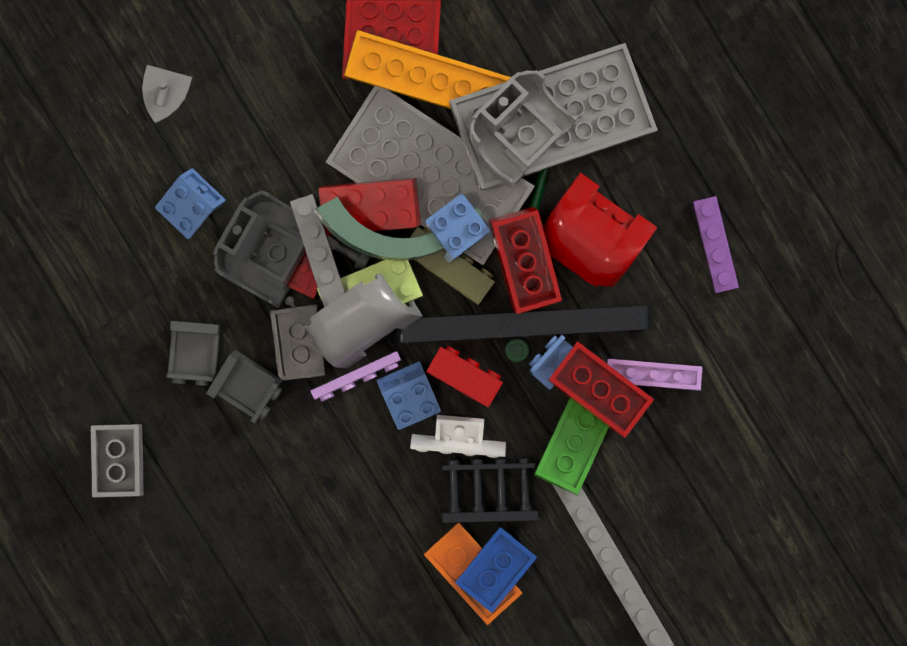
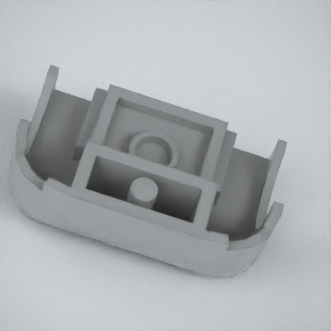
(518, 126)
(358, 321)

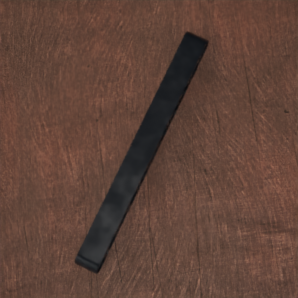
(525, 324)

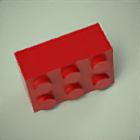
(465, 376)

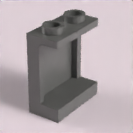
(193, 352)
(246, 386)

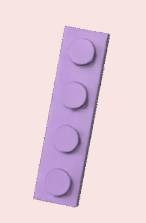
(659, 374)
(347, 381)

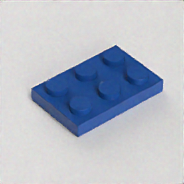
(495, 569)

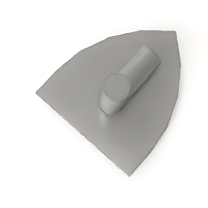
(163, 91)

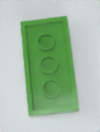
(571, 448)

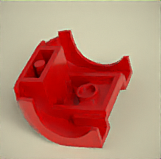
(594, 234)

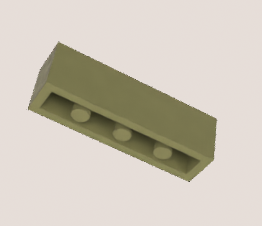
(457, 273)

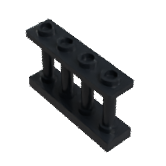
(478, 513)

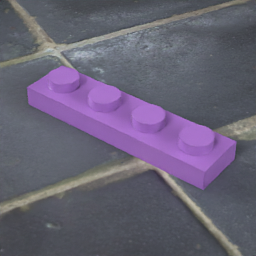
(715, 244)

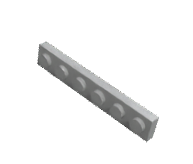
(317, 249)

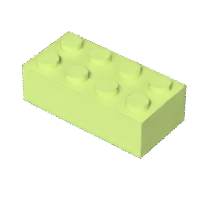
(396, 273)

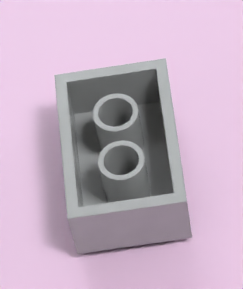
(117, 460)

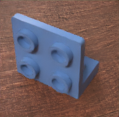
(189, 202)
(457, 227)
(545, 365)
(408, 395)

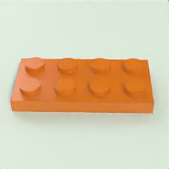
(452, 556)

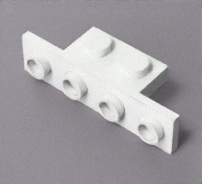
(458, 436)

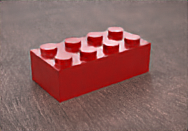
(377, 203)
(525, 260)
(600, 390)

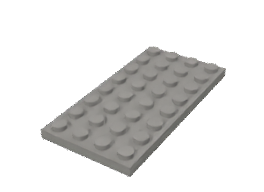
(596, 89)
(400, 142)

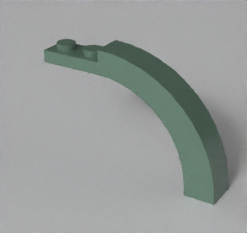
(375, 245)

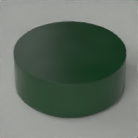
(516, 350)

